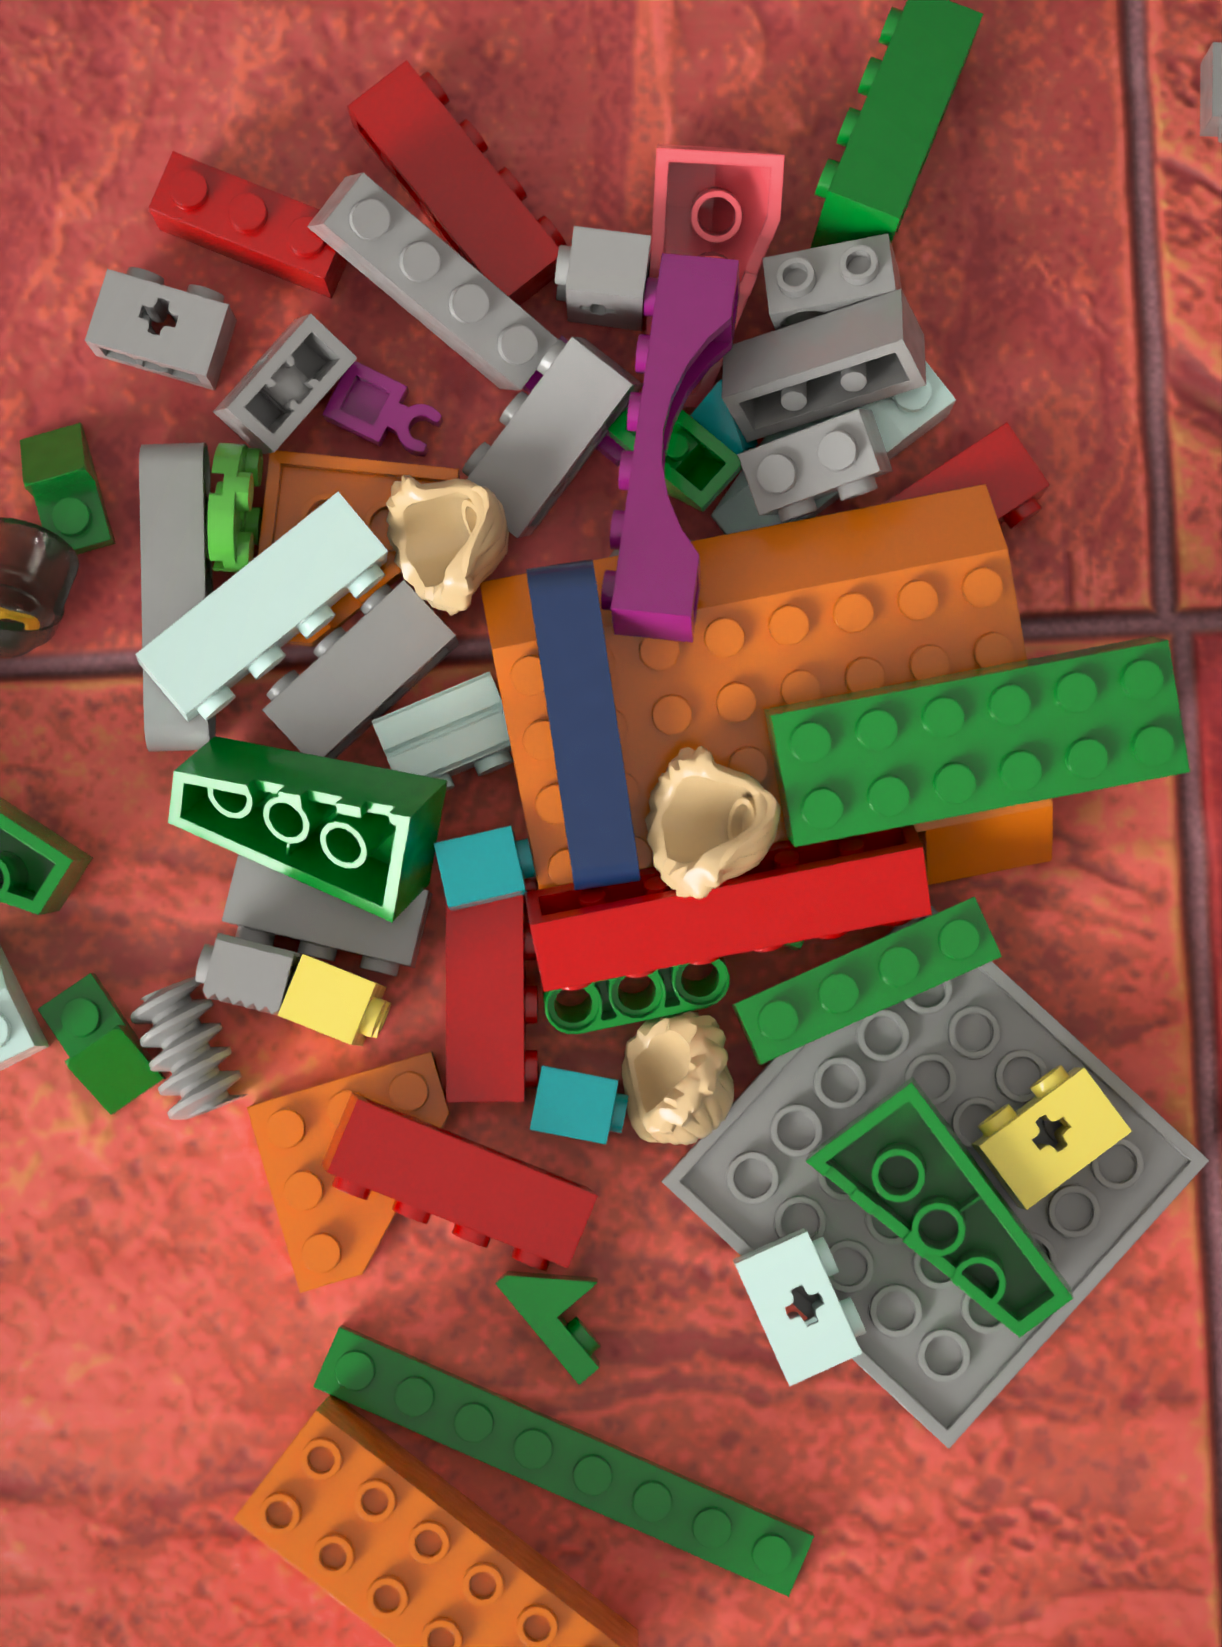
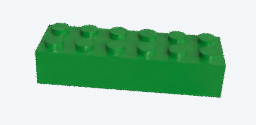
(977, 740)

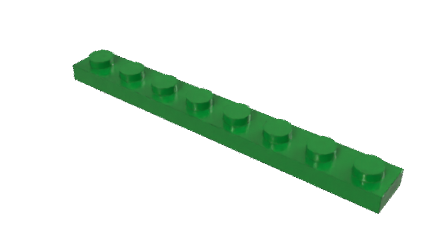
(564, 1460)

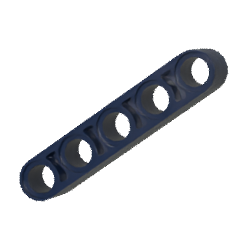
(583, 724)

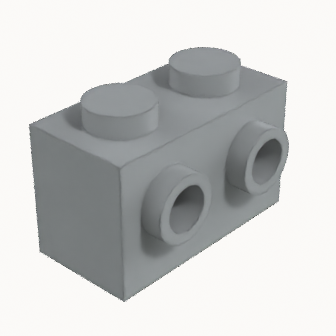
(815, 462)

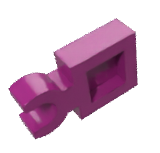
(373, 406)

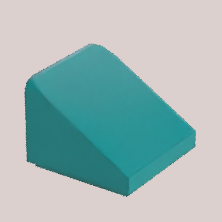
(717, 419)

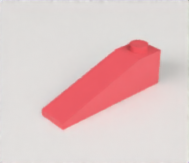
(715, 207)

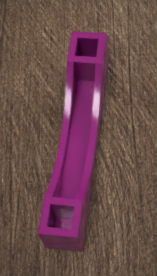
(657, 565)

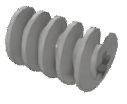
(186, 1050)

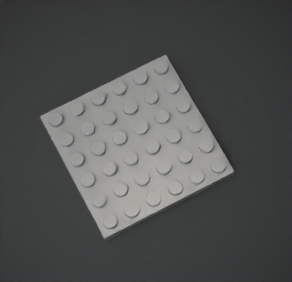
(971, 1052)

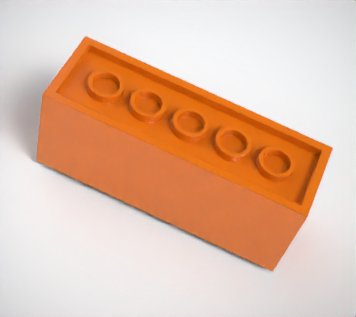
(413, 1547)

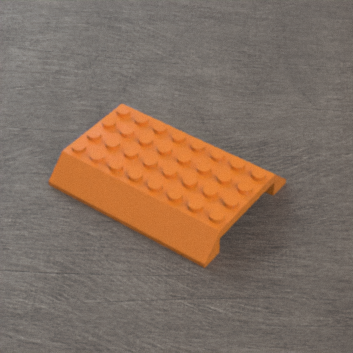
(781, 623)

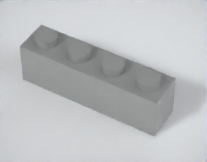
(432, 282)

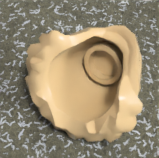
(446, 538)
(708, 823)
(677, 1079)

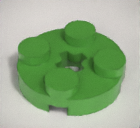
(232, 520)

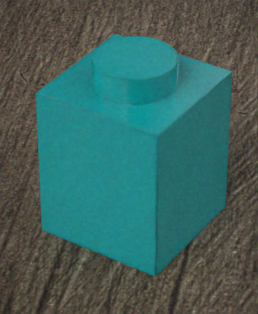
(484, 867)
(578, 1105)

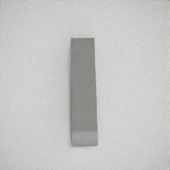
(173, 572)

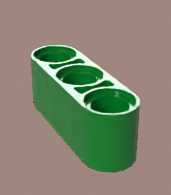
(611, 1007)

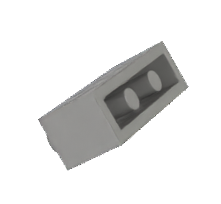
(824, 366)
(551, 431)
(360, 672)
(273, 904)

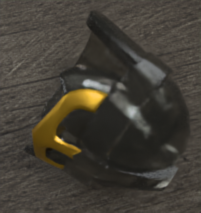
(34, 585)

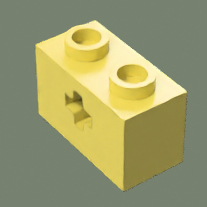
(335, 1002)
(1086, 1132)

